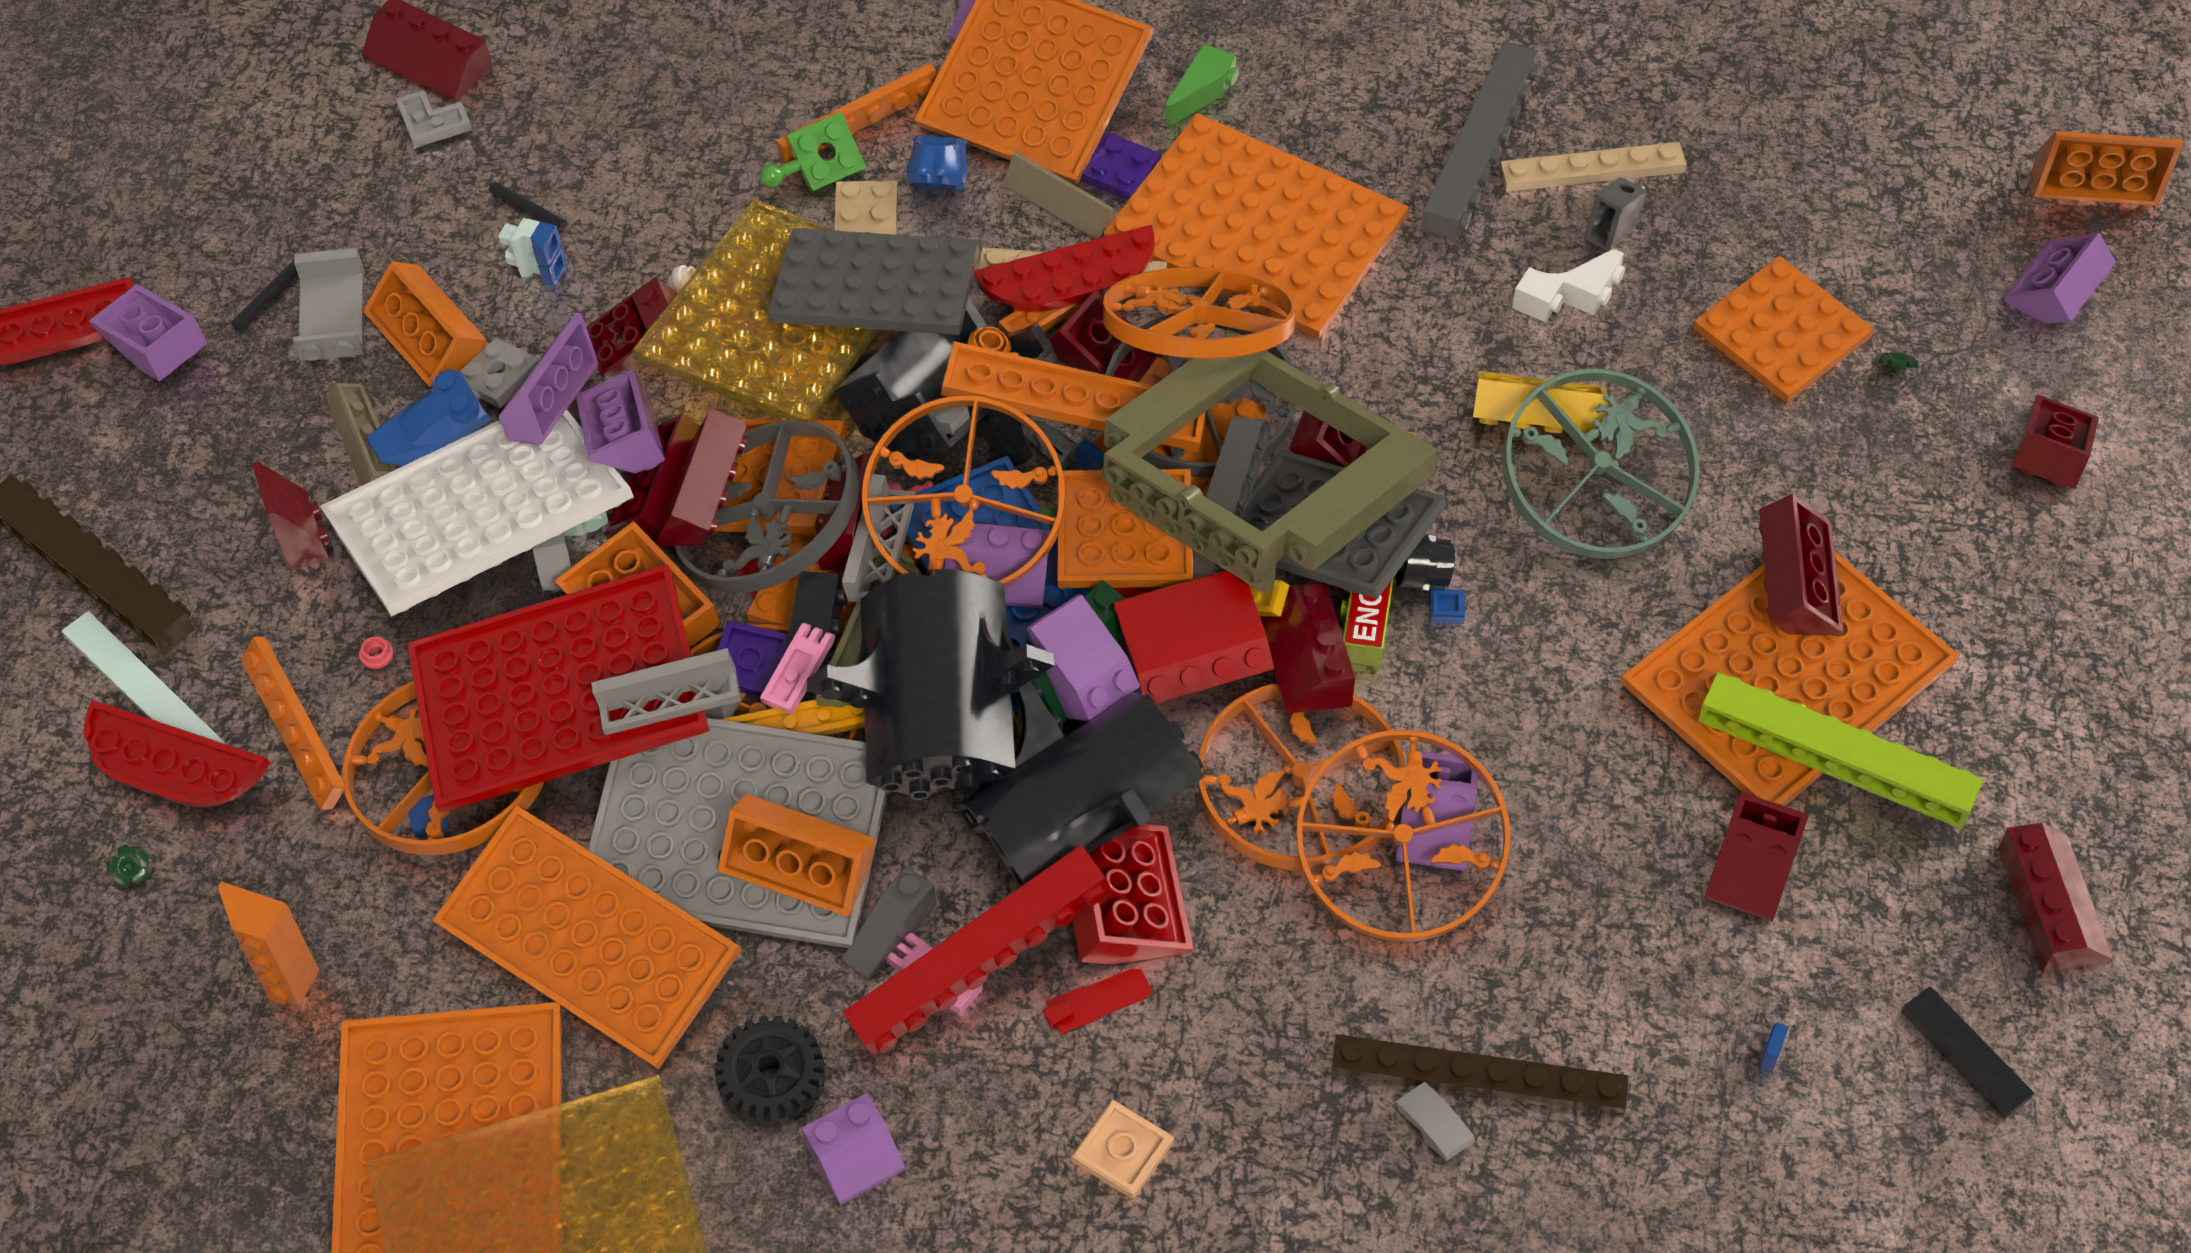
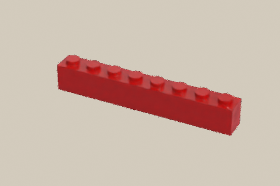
(977, 951)

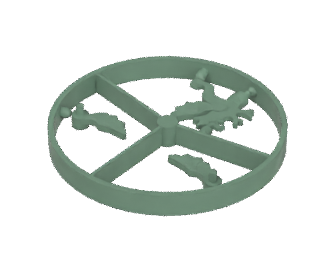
(1601, 462)

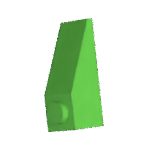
(1202, 83)

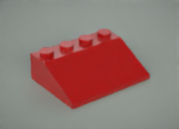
(1193, 636)
(1144, 907)

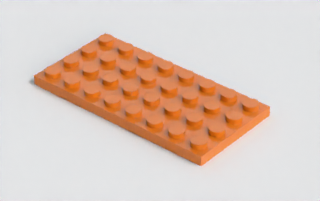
(587, 936)

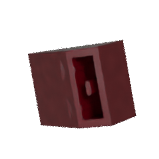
(625, 324)
(1756, 856)

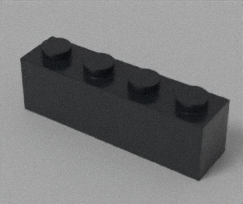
(819, 604)

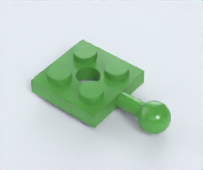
(815, 170)

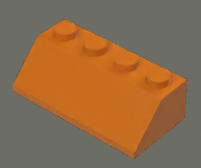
(422, 322)
(796, 854)
(271, 943)

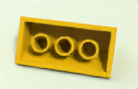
(1502, 394)

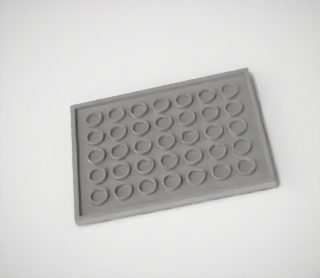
(671, 807)

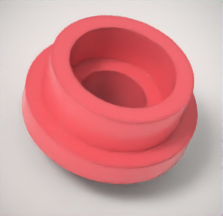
(372, 646)

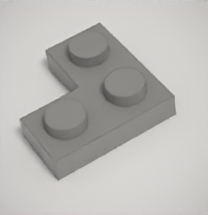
(431, 125)

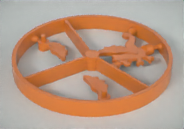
(1151, 290)
(939, 545)
(406, 734)
(1412, 778)
(1259, 808)

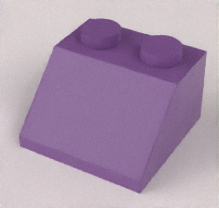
(853, 1148)

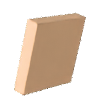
(1122, 1149)

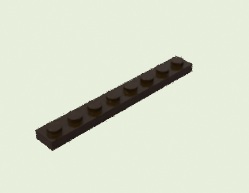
(1480, 1074)

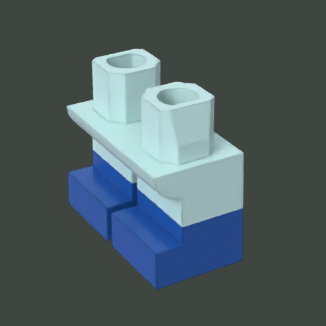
(534, 249)

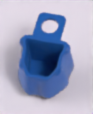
(937, 163)

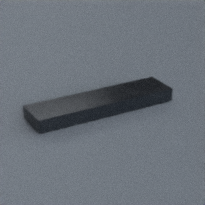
(1968, 1052)

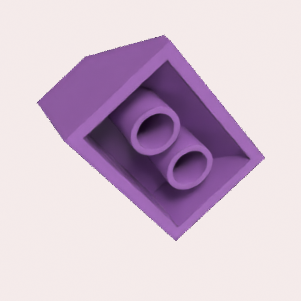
(2061, 278)
(1003, 553)

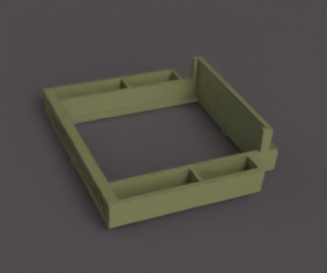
(1311, 529)

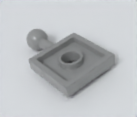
(498, 387)

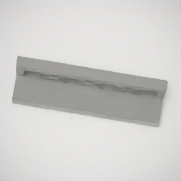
(864, 550)
(666, 684)

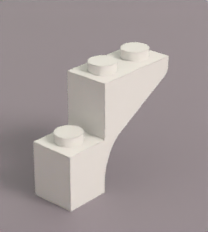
(1582, 287)

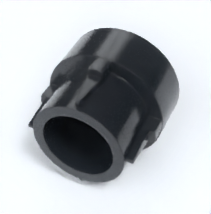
(1428, 565)

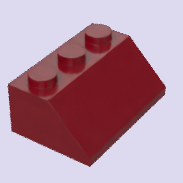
(837, 556)

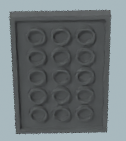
(874, 281)
(1369, 559)

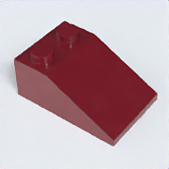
(1089, 346)
(2055, 442)
(292, 518)

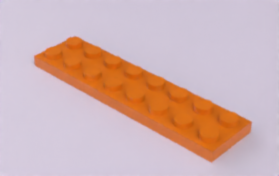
(1049, 390)

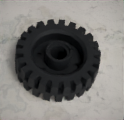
(775, 1095)

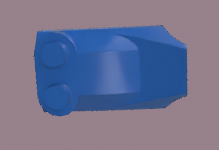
(430, 421)

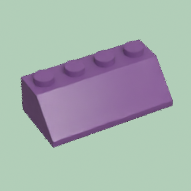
(550, 385)
(620, 424)

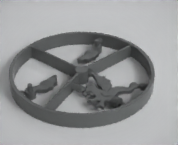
(1206, 469)
(766, 504)

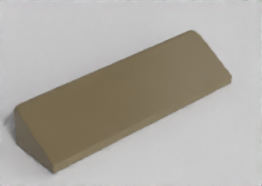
(1058, 196)
(355, 422)

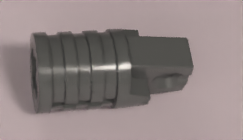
(1061, 443)

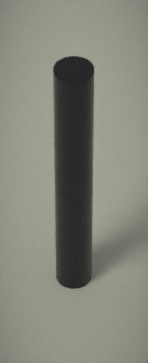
(527, 205)
(264, 297)

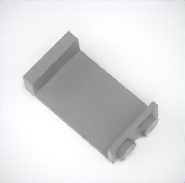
(330, 304)

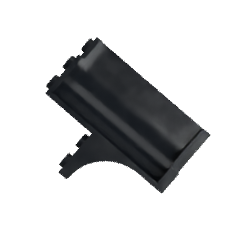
(910, 371)
(935, 682)
(1079, 783)

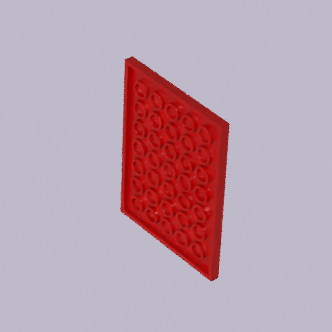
(515, 694)

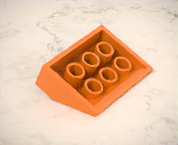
(2104, 167)
(632, 553)

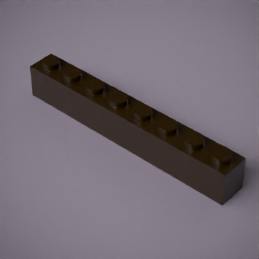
(91, 567)

